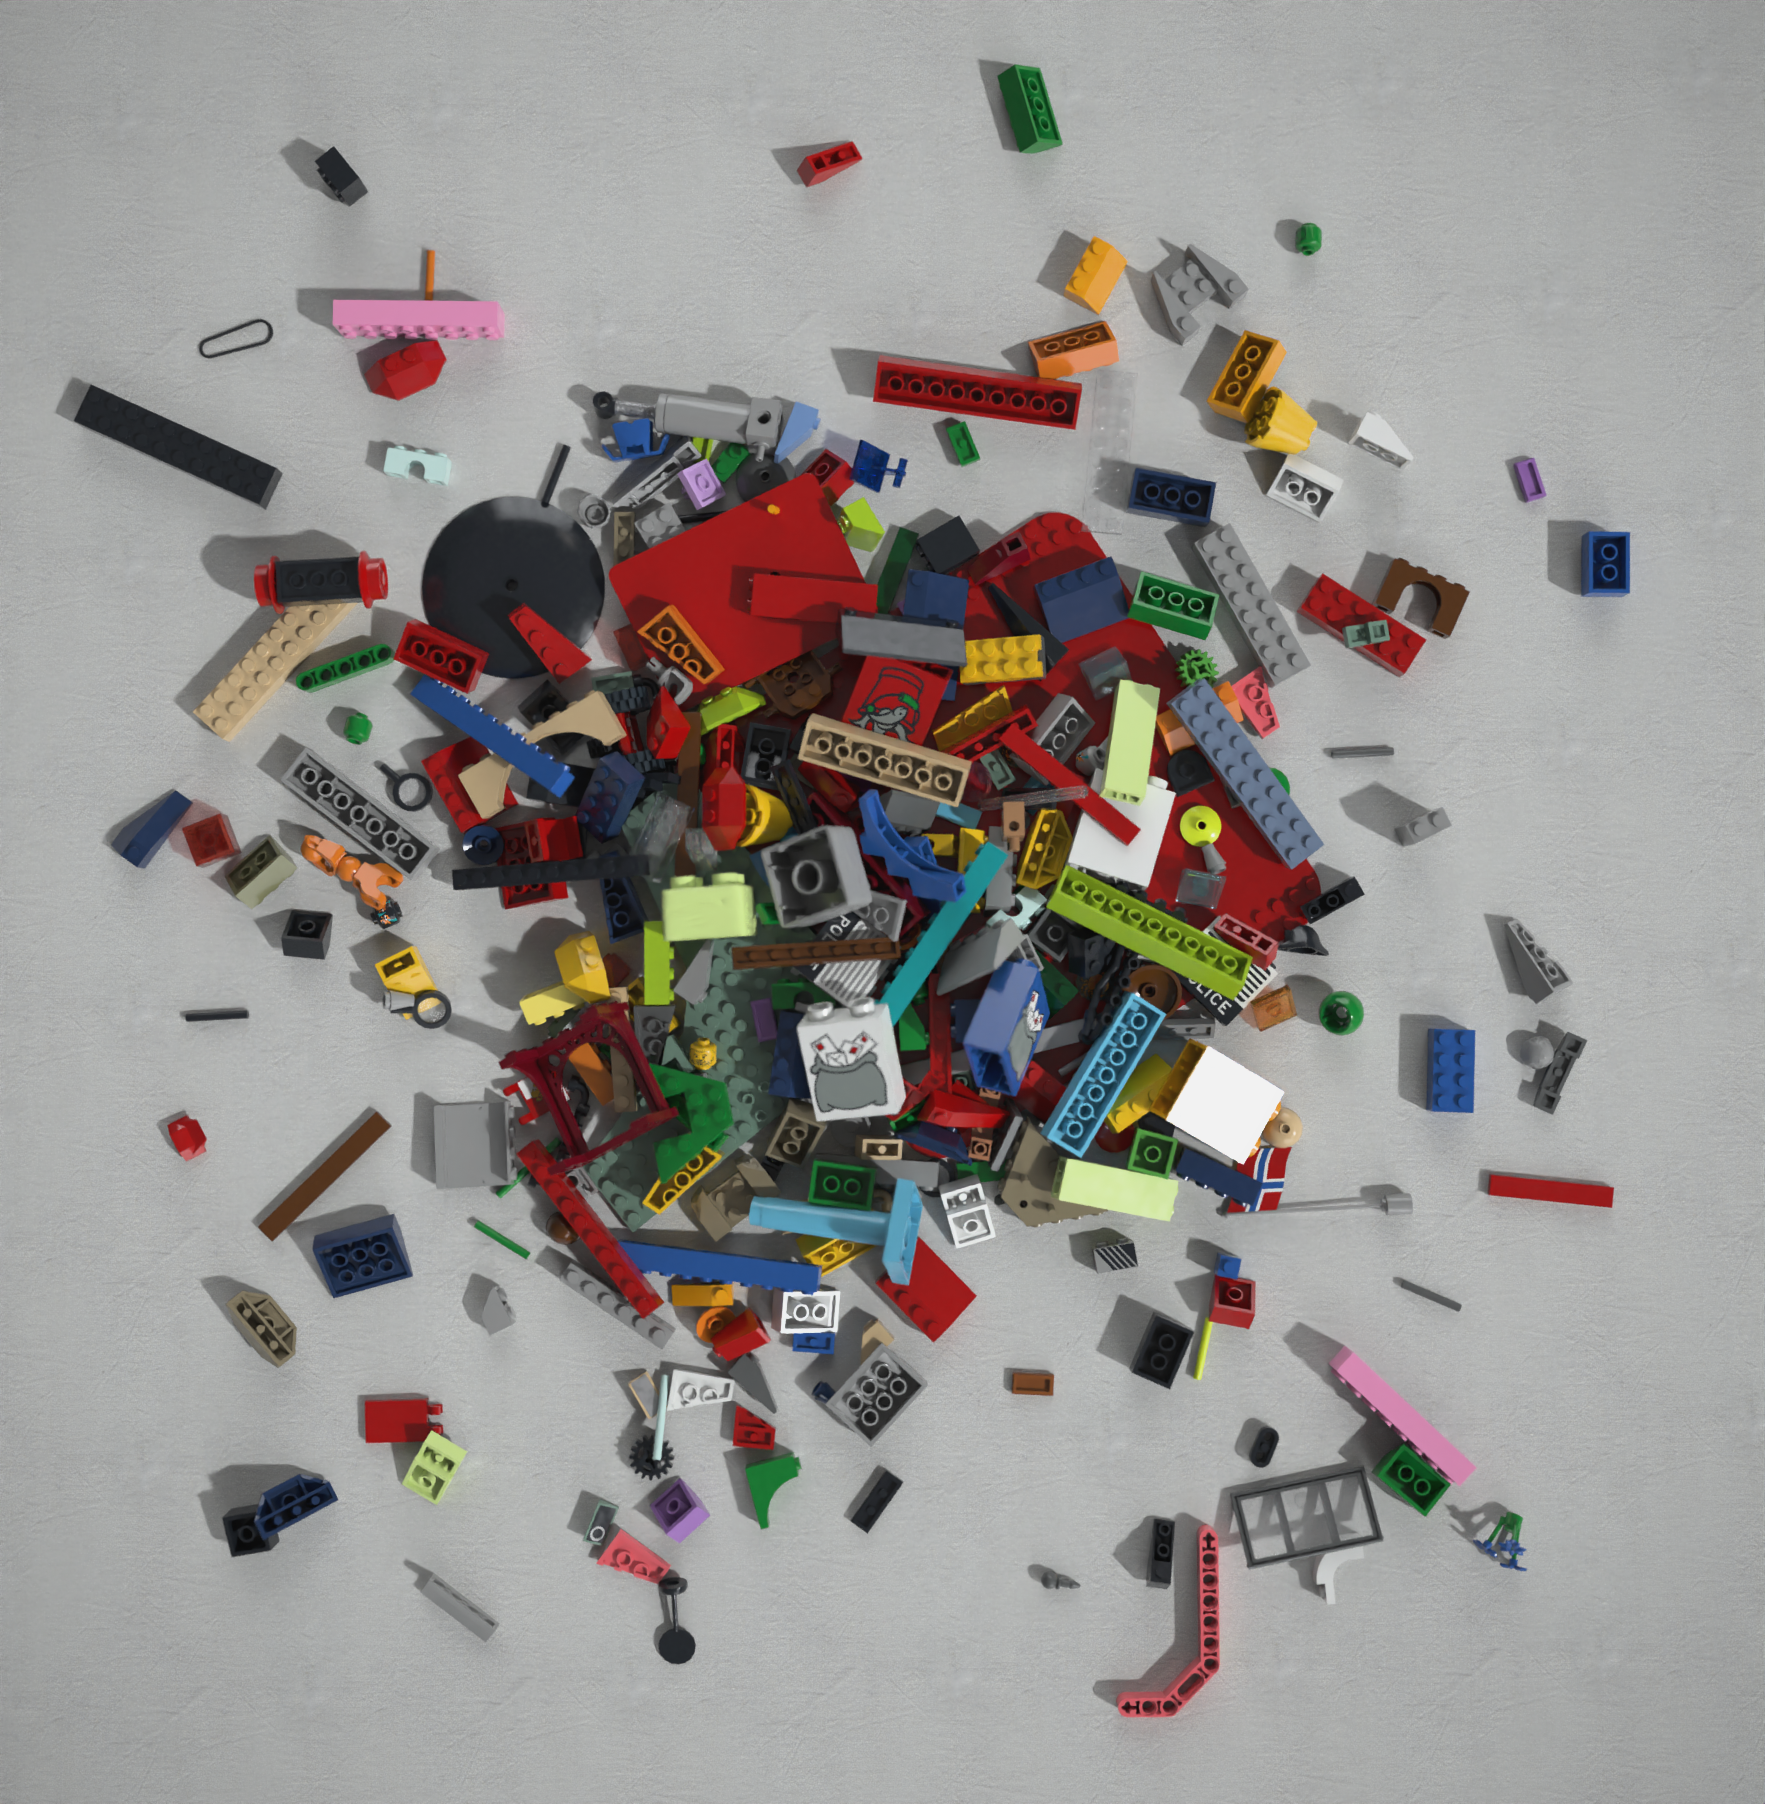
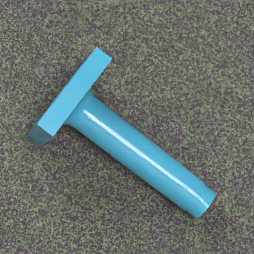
(893, 1230)

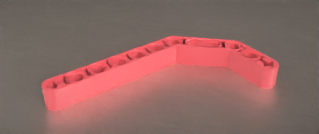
(1204, 1651)

